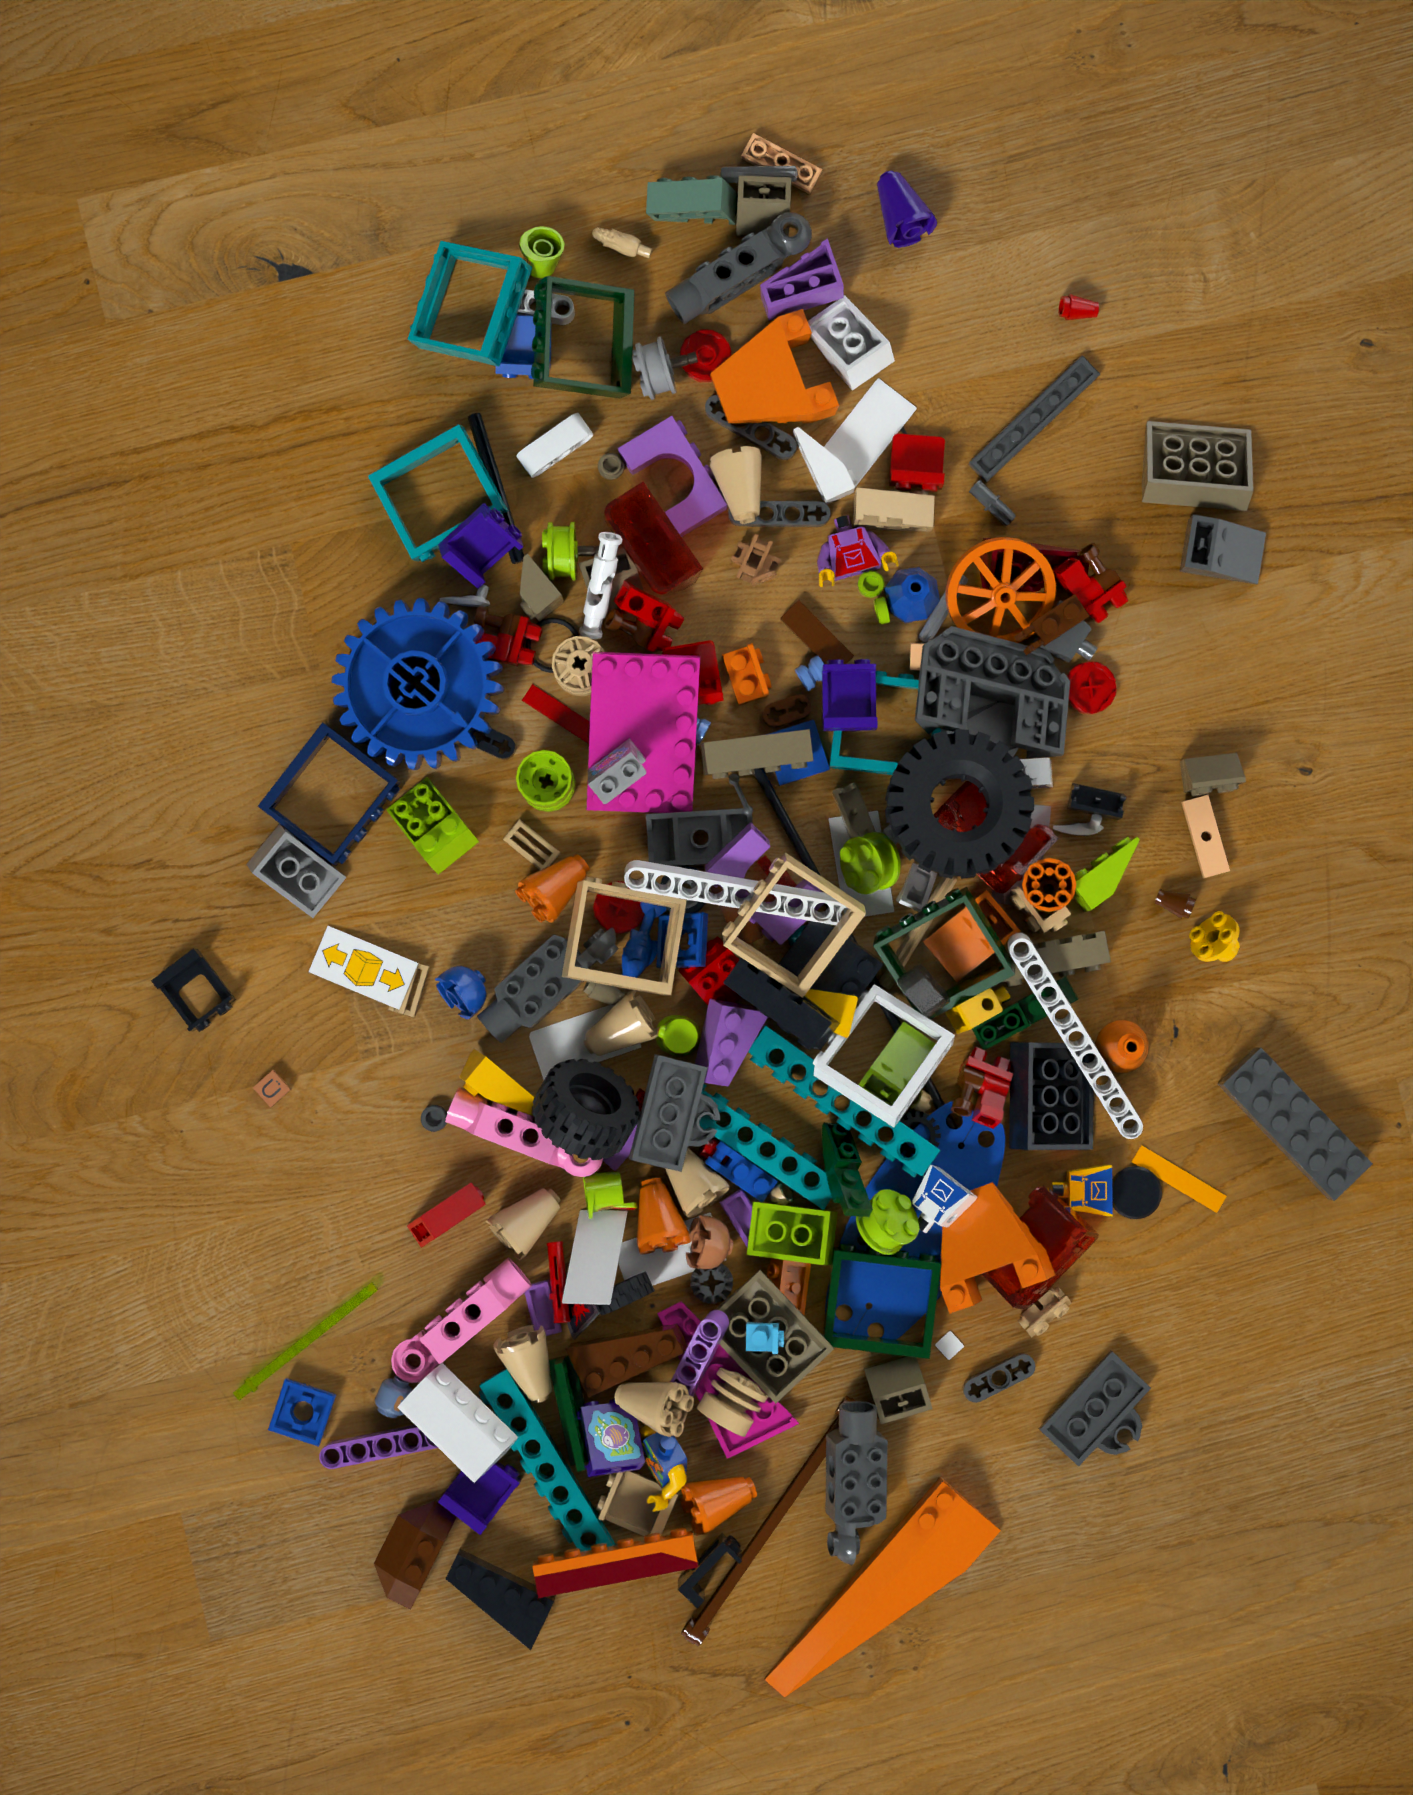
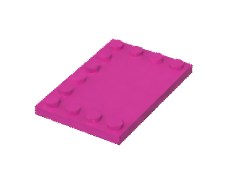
(656, 707)

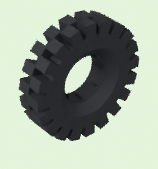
(969, 759)

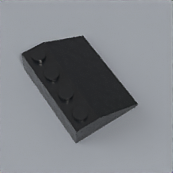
(848, 970)
(1049, 1098)

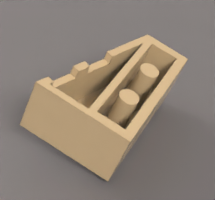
(893, 510)

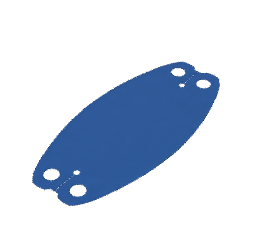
(900, 1292)

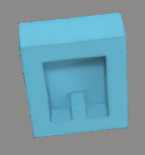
(764, 1337)

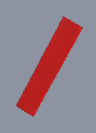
(558, 712)

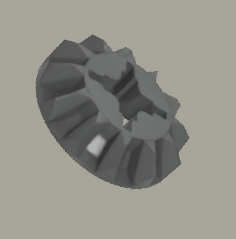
(721, 1290)

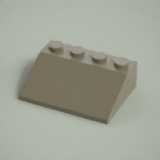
(1197, 466)
(803, 1347)

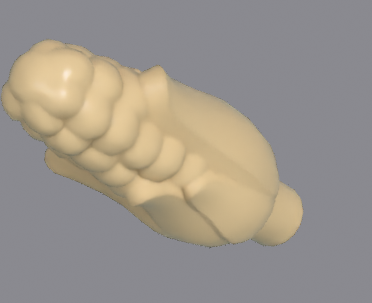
(621, 242)

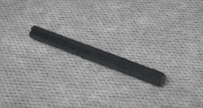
(485, 452)

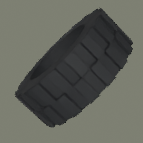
(628, 1292)

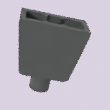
(1071, 643)

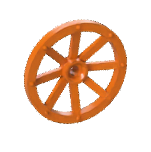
(998, 587)

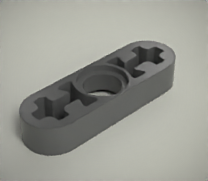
(984, 1393)

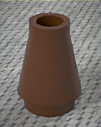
(1176, 903)

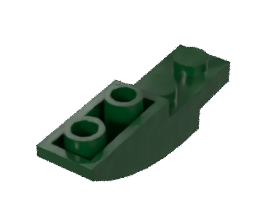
(1018, 1016)
(842, 1172)

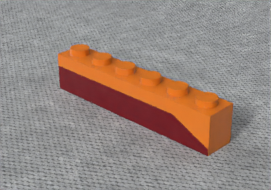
(615, 1563)

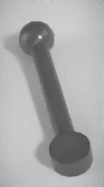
(734, 780)

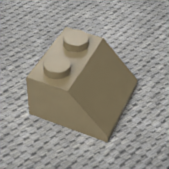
(537, 591)

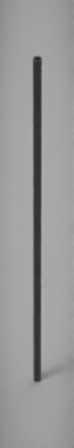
(808, 862)

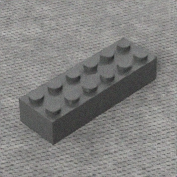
(1294, 1123)

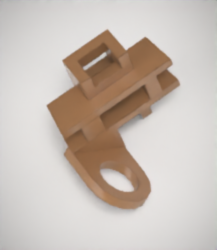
(758, 563)

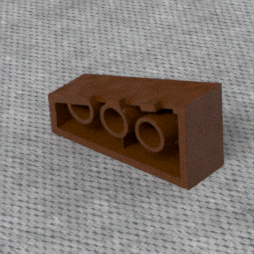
(617, 1358)

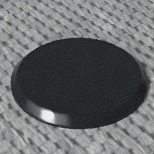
(1136, 1192)

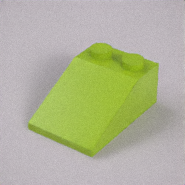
(792, 1233)

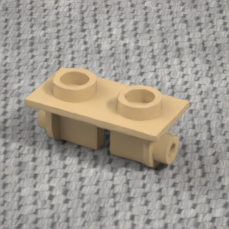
(1053, 1306)

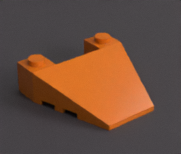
(764, 381)
(983, 1240)

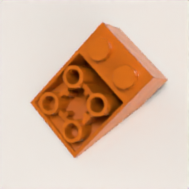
(960, 942)

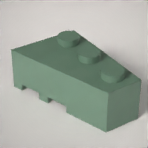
(692, 199)

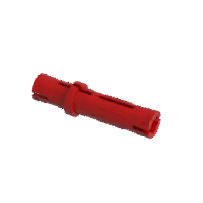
(557, 1281)

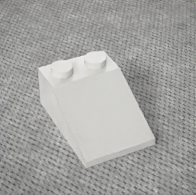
(850, 342)

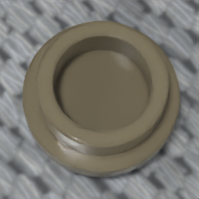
(611, 466)

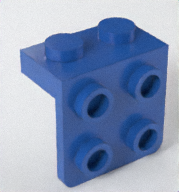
(518, 352)

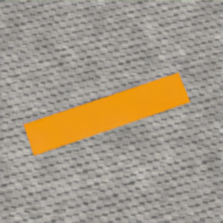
(1179, 1179)

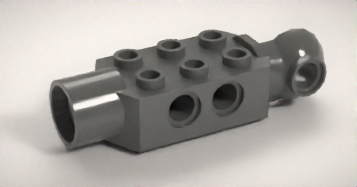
(764, 251)
(538, 984)
(855, 1477)

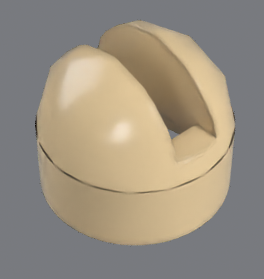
(922, 1102)
(781, 1194)

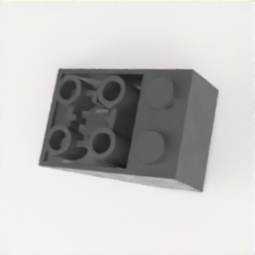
(1222, 550)

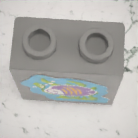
(616, 771)

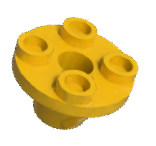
(1215, 938)

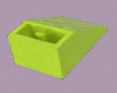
(432, 825)
(1104, 876)
(897, 1064)

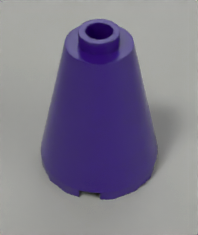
(903, 211)

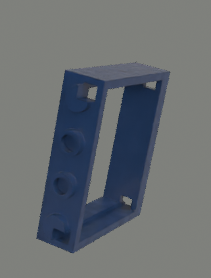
(294, 771)

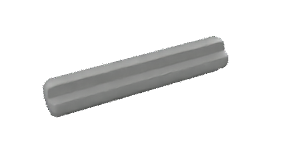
(732, 174)
(937, 617)

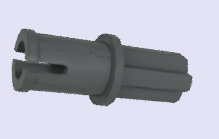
(992, 503)

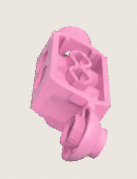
(485, 1120)
(433, 1347)

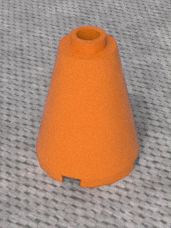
(1113, 1042)

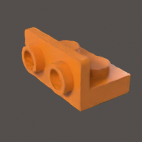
(746, 674)
(791, 1280)

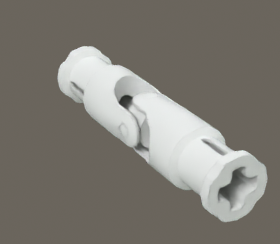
(601, 583)

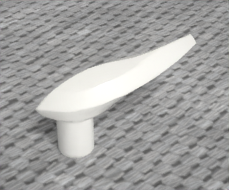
(470, 600)
(1082, 829)

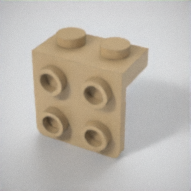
(1034, 921)

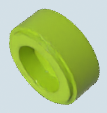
(870, 584)
(881, 611)

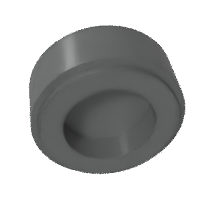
(434, 1118)

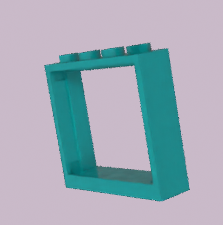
(504, 313)
(414, 459)
(868, 765)

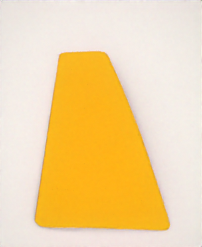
(838, 1006)

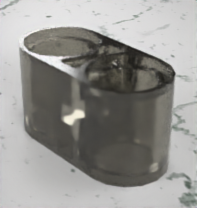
(923, 990)

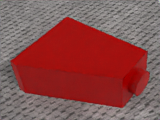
(447, 1214)

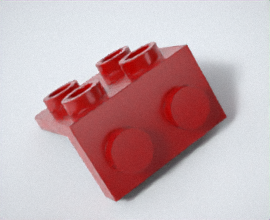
(917, 462)
(709, 679)
(709, 979)

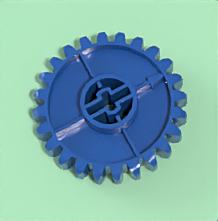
(377, 665)

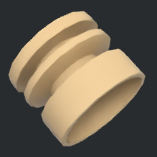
(570, 679)
(732, 1401)

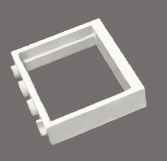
(865, 1099)

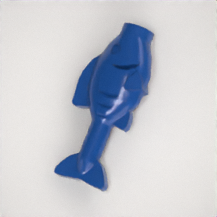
(640, 949)

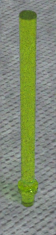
(252, 1383)

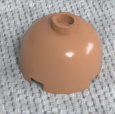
(709, 1243)

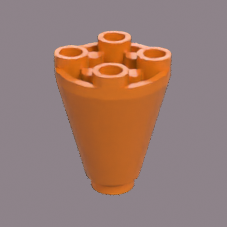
(1049, 872)
(552, 887)
(659, 1219)
(715, 1501)

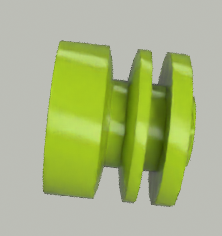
(542, 766)

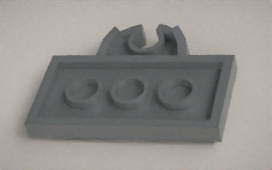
(672, 1114)
(1098, 1411)

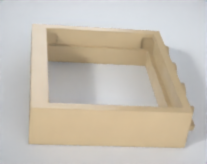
(671, 948)
(826, 951)

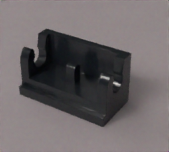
(1096, 801)

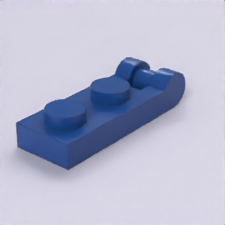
(742, 1172)

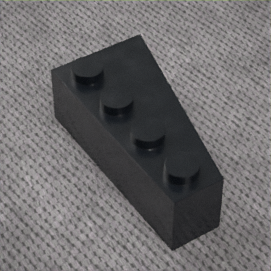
(783, 1005)
(502, 1596)

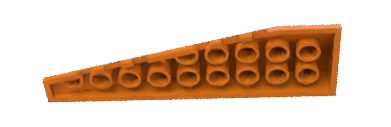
(915, 1561)

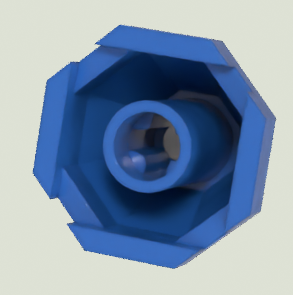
(911, 605)

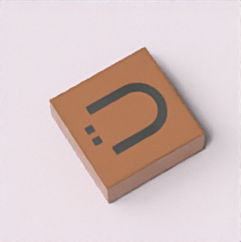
(272, 1088)

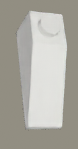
(826, 470)

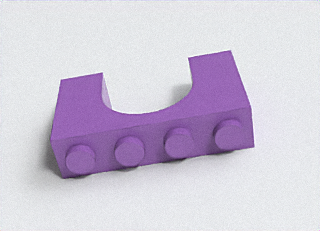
(668, 441)
(735, 861)

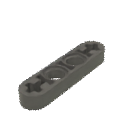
(747, 432)
(779, 518)

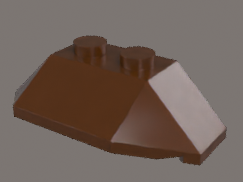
(412, 1551)

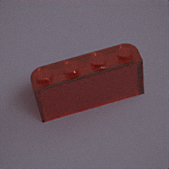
(652, 541)

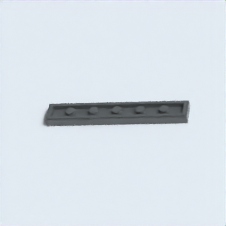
(1034, 419)

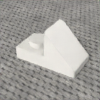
(916, 888)

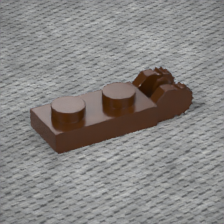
(1054, 623)

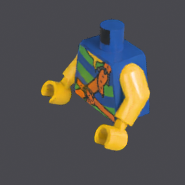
(666, 1463)

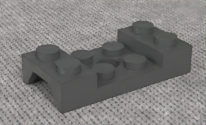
(672, 835)

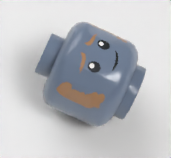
(390, 1396)

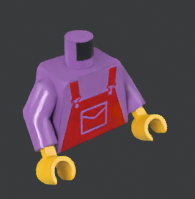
(852, 553)

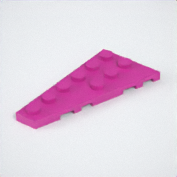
(767, 1423)

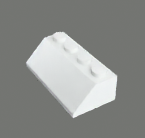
(458, 1422)

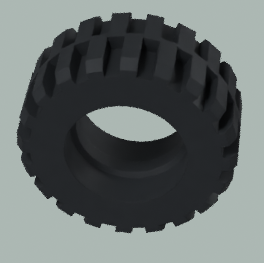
(586, 1109)

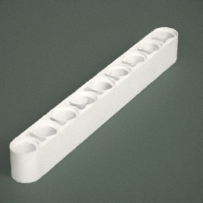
(730, 886)
(1080, 1047)

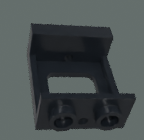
(183, 972)
(688, 1582)

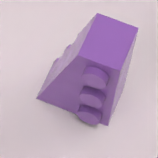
(804, 284)
(727, 1038)

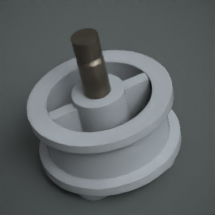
(658, 367)

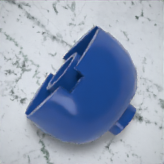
(463, 989)

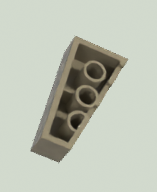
(756, 752)
(1066, 955)

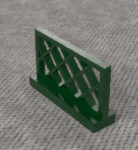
(569, 1401)

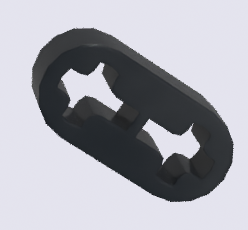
(493, 750)

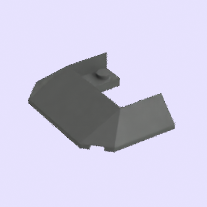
(995, 669)

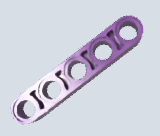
(697, 1358)
(372, 1447)

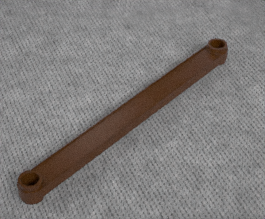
(696, 1628)

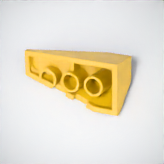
(494, 1084)

